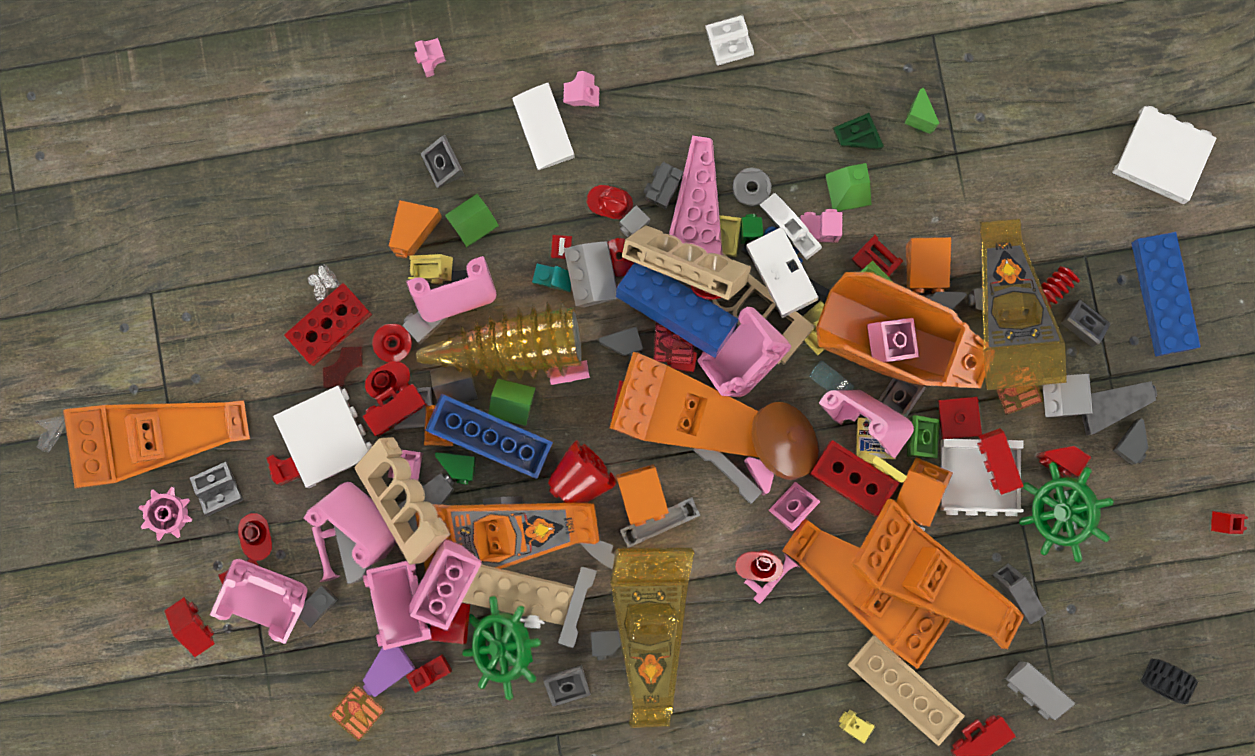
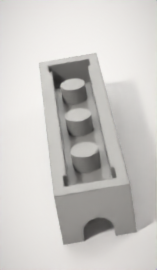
(747, 489)
(677, 515)
(569, 631)

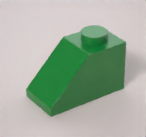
(751, 228)
(458, 466)

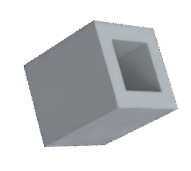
(633, 221)

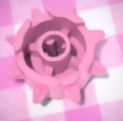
(154, 516)

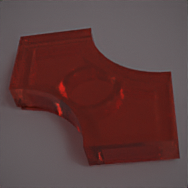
(349, 360)

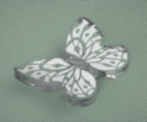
(322, 282)

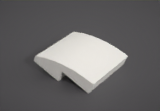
(729, 40)

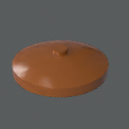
(785, 440)

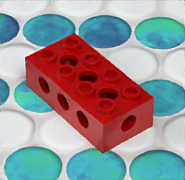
(315, 320)
(866, 473)

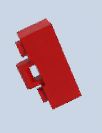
(388, 415)
(987, 741)

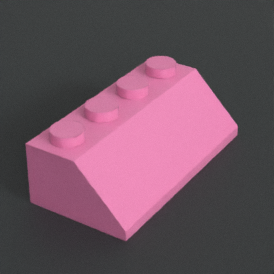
(444, 585)

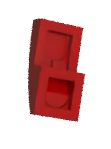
(429, 673)

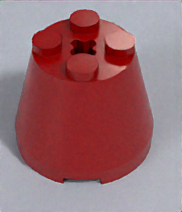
(580, 476)

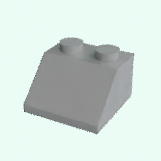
(1068, 398)

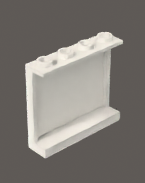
(1165, 155)
(323, 435)
(970, 482)

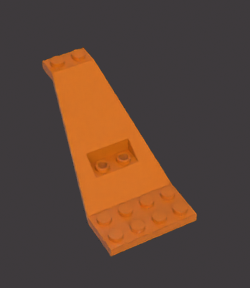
(658, 410)
(896, 623)

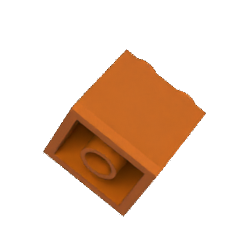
(412, 227)
(928, 264)
(923, 491)
(642, 495)

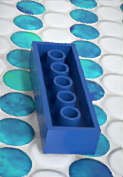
(1165, 294)
(677, 308)
(488, 436)

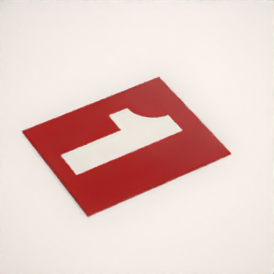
(559, 243)

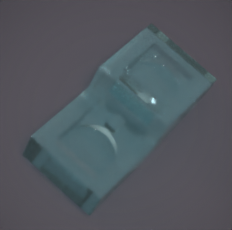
(829, 378)

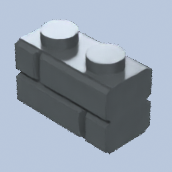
(664, 185)

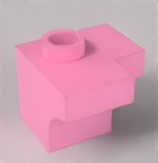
(429, 55)
(581, 91)
(414, 460)

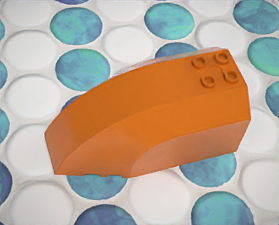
(946, 345)

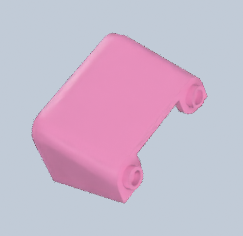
(456, 296)
(746, 355)
(886, 426)
(358, 519)
(391, 593)
(260, 597)

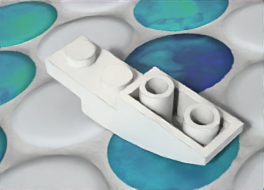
(792, 225)

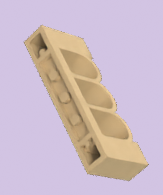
(686, 262)
(795, 333)
(432, 530)

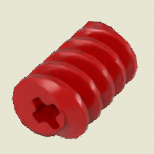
(1059, 284)

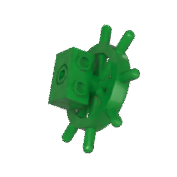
(1072, 509)
(508, 647)

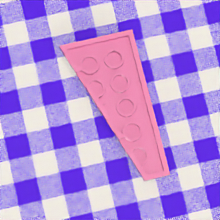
(697, 208)

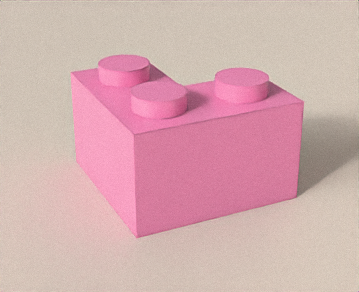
(824, 227)

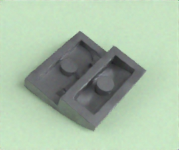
(216, 489)

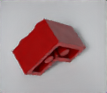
(189, 627)

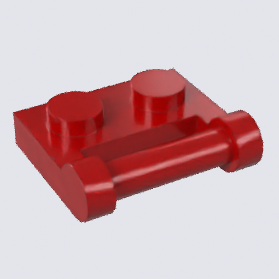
(866, 256)

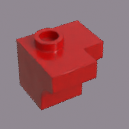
(282, 470)

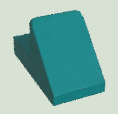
(552, 277)

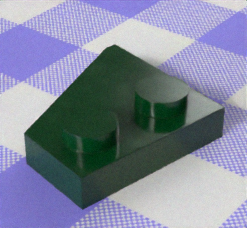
(858, 133)

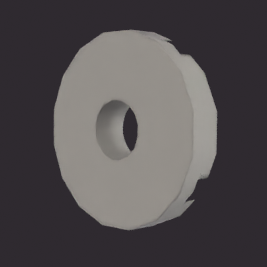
(751, 198)

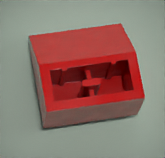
(1068, 459)

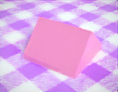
(760, 474)
(794, 506)

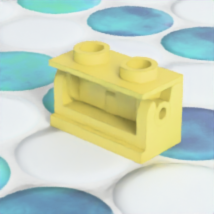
(431, 267)
(855, 726)

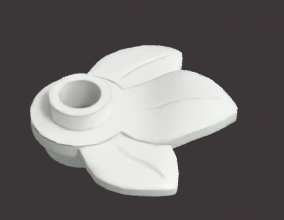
(531, 621)

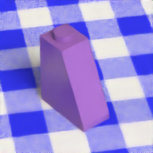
(386, 670)

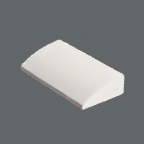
(543, 126)

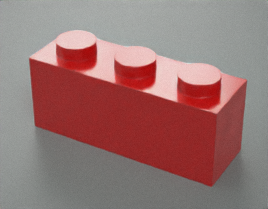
(999, 461)

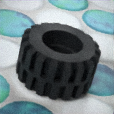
(1169, 681)

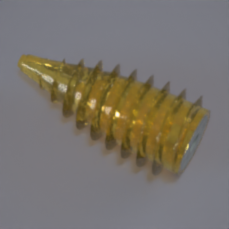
(514, 344)

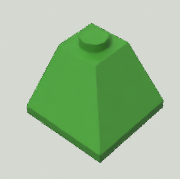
(849, 187)

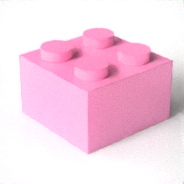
(893, 340)

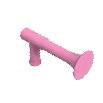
(319, 537)
(763, 592)

